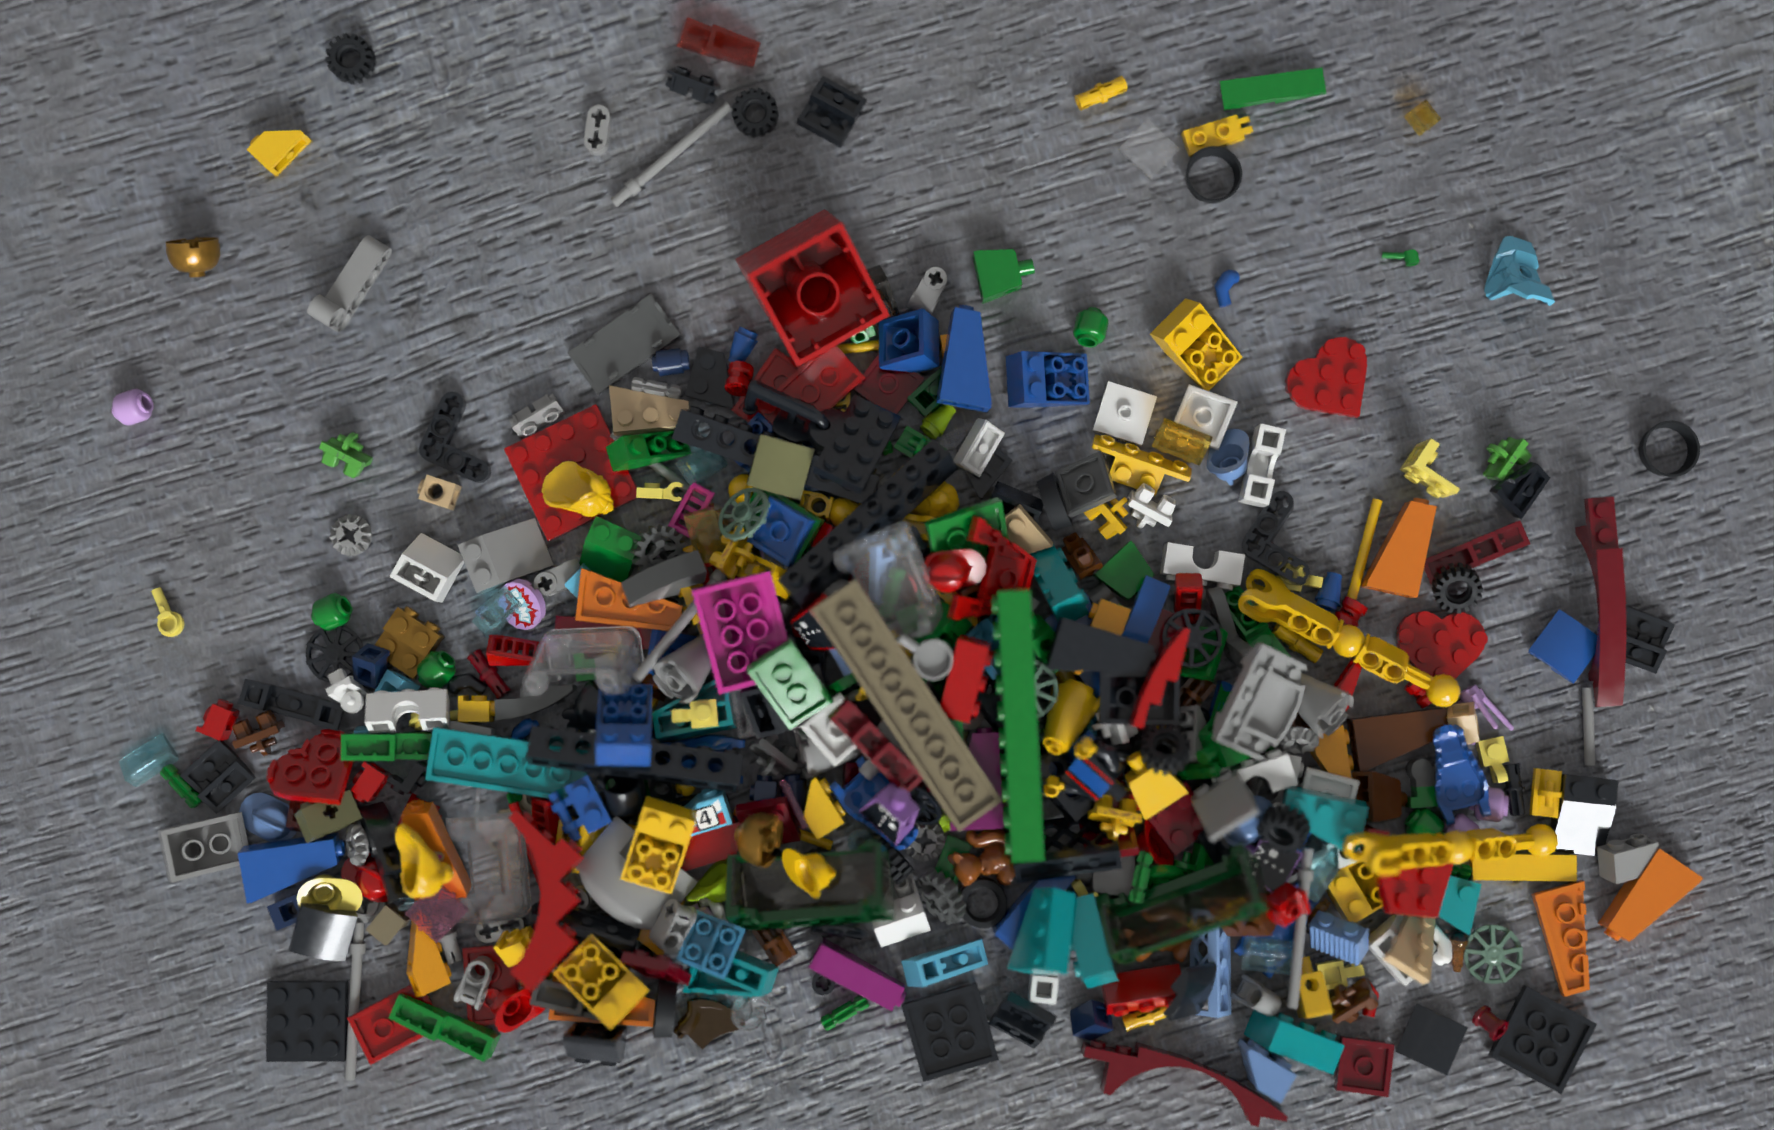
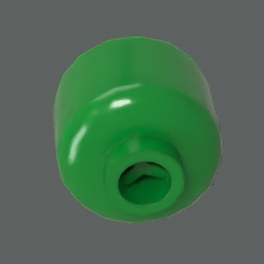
(1090, 327)
(331, 611)
(436, 669)
(1423, 822)

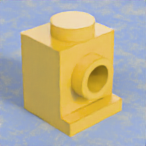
(475, 710)
(513, 944)

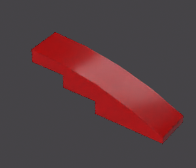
(1165, 668)

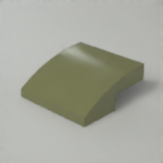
(780, 466)

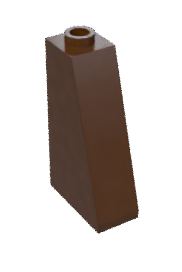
(1391, 735)

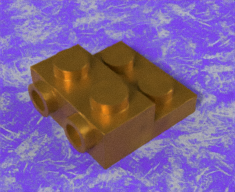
(408, 640)

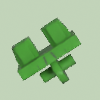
(347, 450)
(1505, 456)

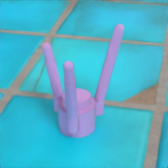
(1476, 695)

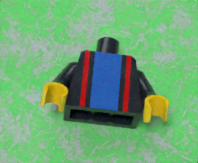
(1091, 773)

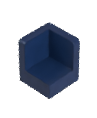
(1090, 1020)

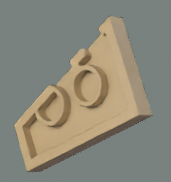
(643, 412)
(1025, 531)
(1413, 948)

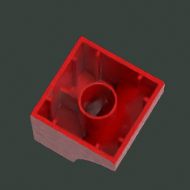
(812, 286)

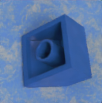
(909, 342)

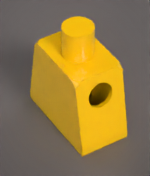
(1152, 790)
(1316, 1000)

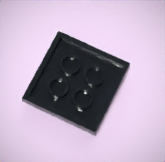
(307, 1021)
(949, 1031)
(1543, 1039)

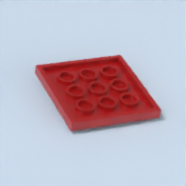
(575, 439)

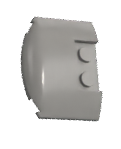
(1261, 702)
(624, 900)

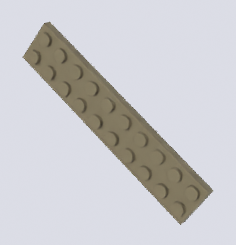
(906, 704)

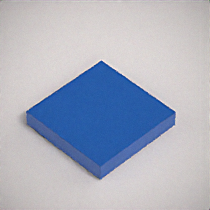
(783, 532)

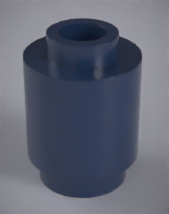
(671, 361)
(798, 788)

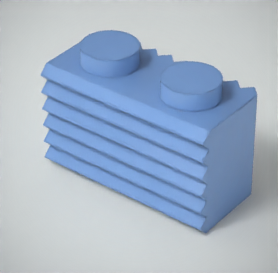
(1338, 937)

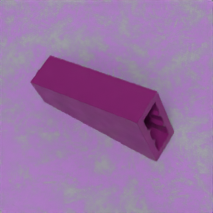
(986, 752)
(857, 975)

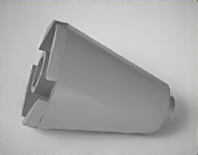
(683, 670)
(1323, 706)
(813, 758)

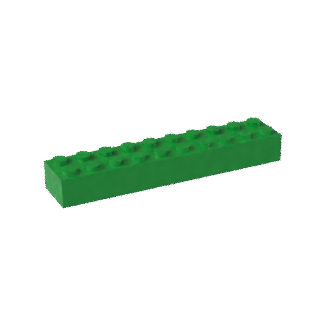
(1020, 724)

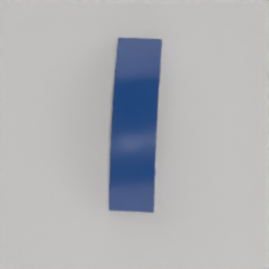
(1146, 609)

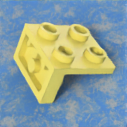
(1417, 471)

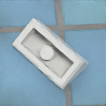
(978, 447)

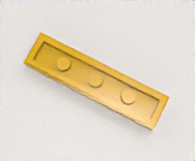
(1527, 868)

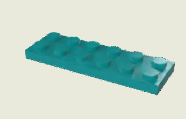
(493, 764)

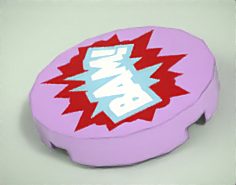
(532, 602)

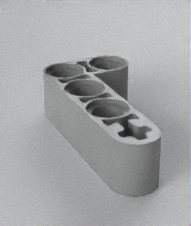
(351, 285)

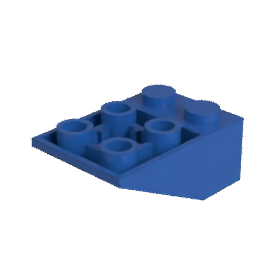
(1047, 379)
(624, 727)

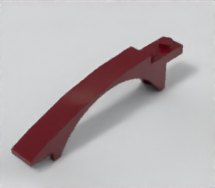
(1607, 565)
(1123, 1065)

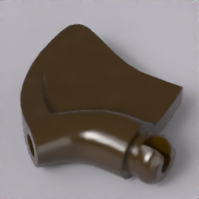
(704, 1021)

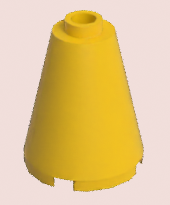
(1069, 715)

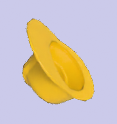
(807, 871)

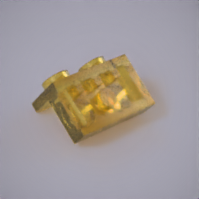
(1181, 441)
(705, 531)

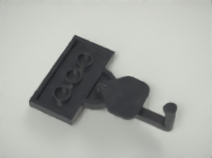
(847, 440)

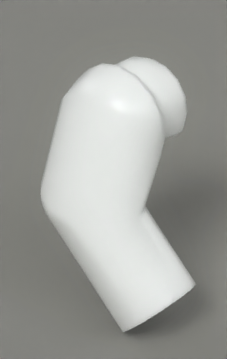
(716, 908)
(1444, 947)

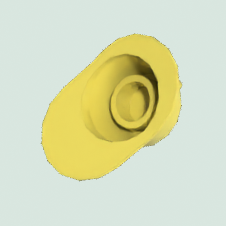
(336, 892)

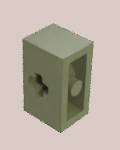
(316, 825)

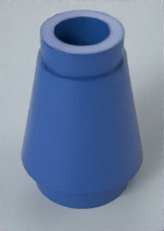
(742, 344)
(1330, 593)

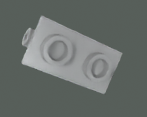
(527, 422)

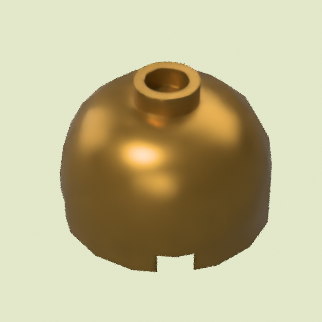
(194, 255)
(759, 837)

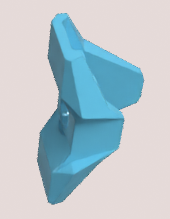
(1507, 278)

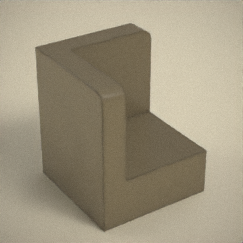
(388, 923)

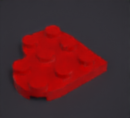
(1331, 380)
(1439, 643)
(313, 771)

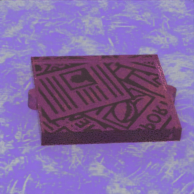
(793, 804)
(437, 913)

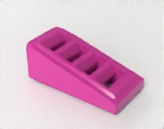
(674, 523)

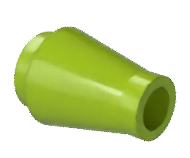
(937, 421)

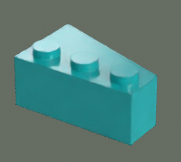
(1059, 584)
(667, 730)
(1329, 815)
(1460, 903)
(1045, 933)
(1090, 945)
(745, 978)
(1295, 1040)

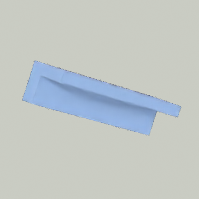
(1220, 953)

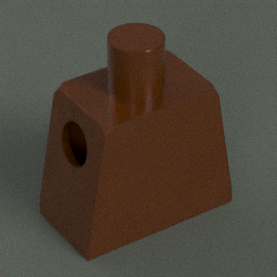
(1381, 795)

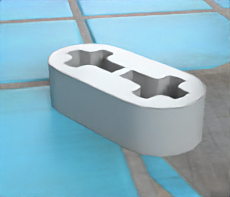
(591, 130)
(496, 934)

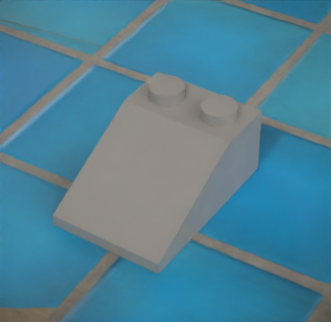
(505, 555)
(1224, 804)
(202, 846)

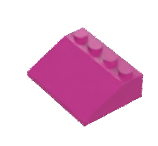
(739, 626)

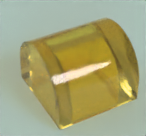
(1422, 118)

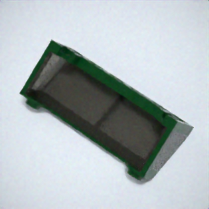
(770, 900)
(1184, 907)

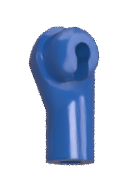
(1223, 286)
(524, 728)

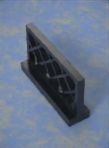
(1067, 860)
(605, 929)

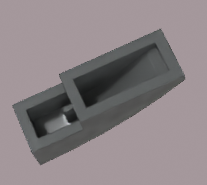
(665, 579)
(531, 704)
(559, 998)

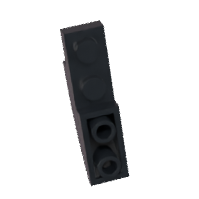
(383, 847)

